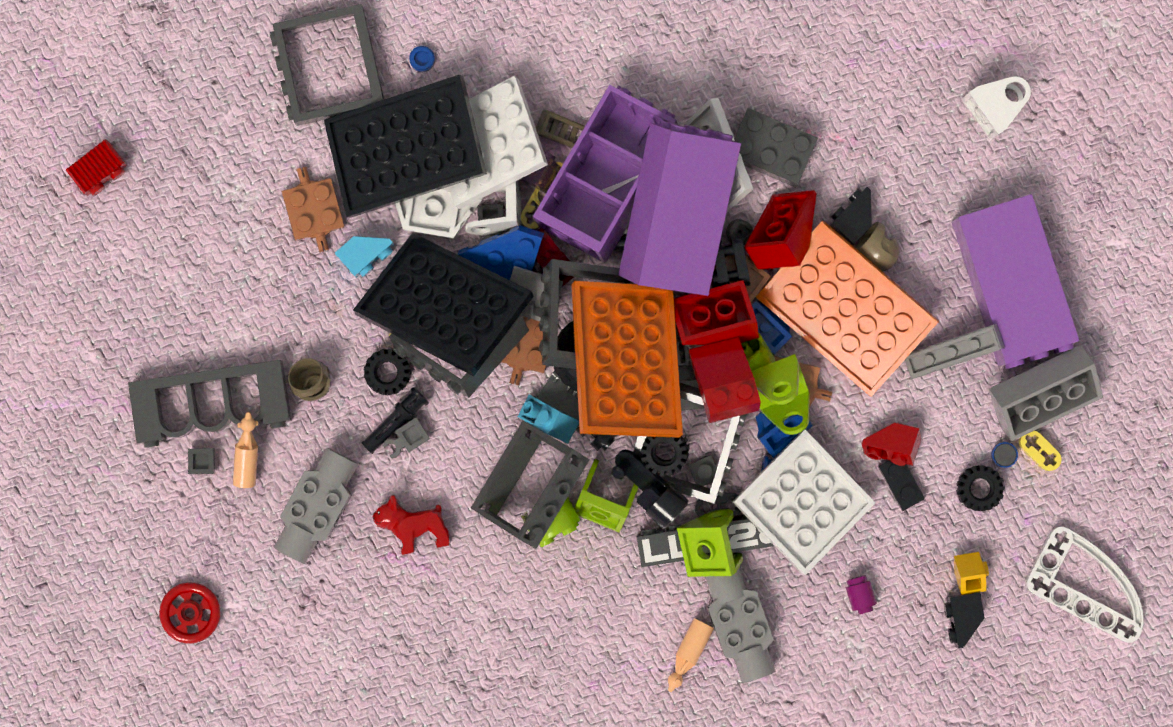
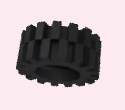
(372, 366)
(665, 466)
(996, 488)

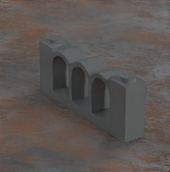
(147, 406)

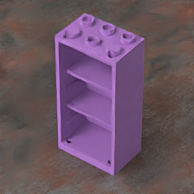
(603, 156)
(679, 208)
(1016, 280)

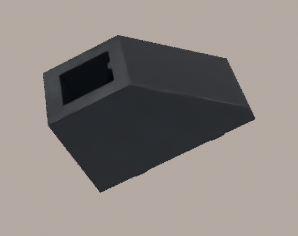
(856, 218)
(965, 616)

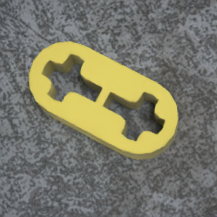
(1043, 446)

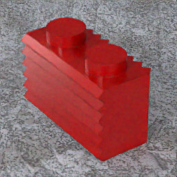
(97, 168)

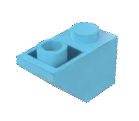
(362, 252)
(548, 419)

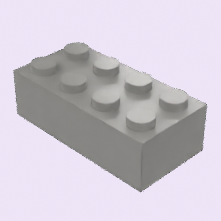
(1046, 393)

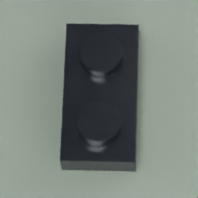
(901, 484)

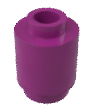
(860, 594)

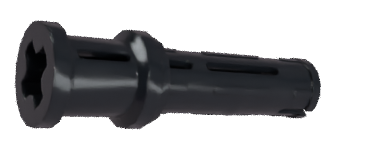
(371, 443)

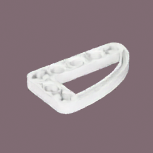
(1074, 596)

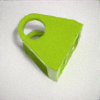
(783, 393)
(602, 510)
(713, 534)

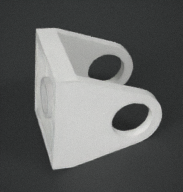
(992, 107)
(502, 224)

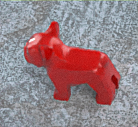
(410, 525)

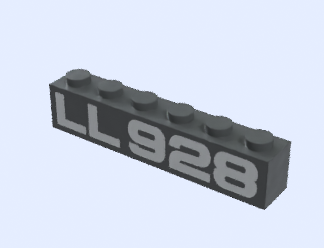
(665, 546)

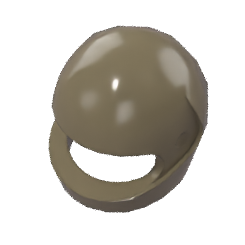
(878, 248)
(309, 379)

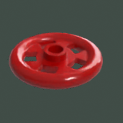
(208, 602)

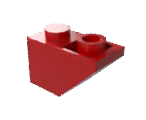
(894, 443)

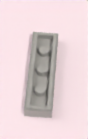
(954, 351)

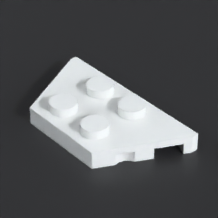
(434, 214)

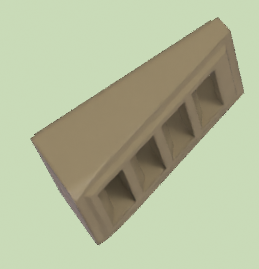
(542, 124)

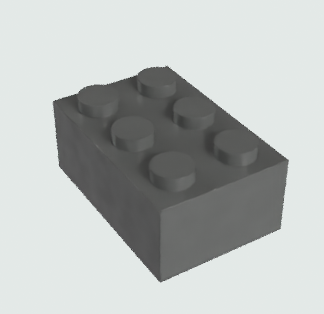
(774, 147)

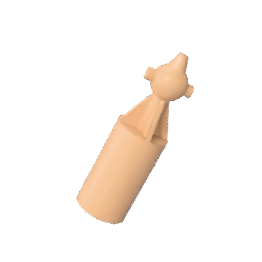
(246, 455)
(689, 651)

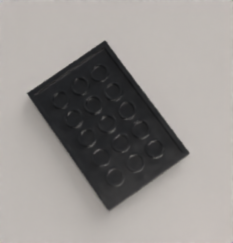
(405, 146)
(443, 303)

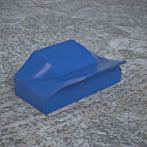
(771, 327)
(772, 437)

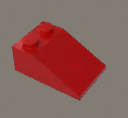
(783, 231)
(716, 317)
(725, 380)

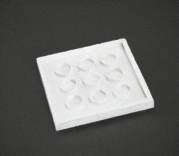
(506, 141)
(803, 502)

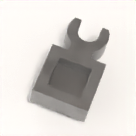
(410, 436)

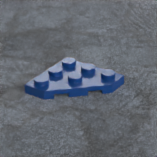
(504, 251)

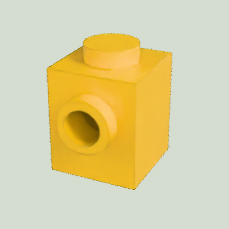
(970, 573)

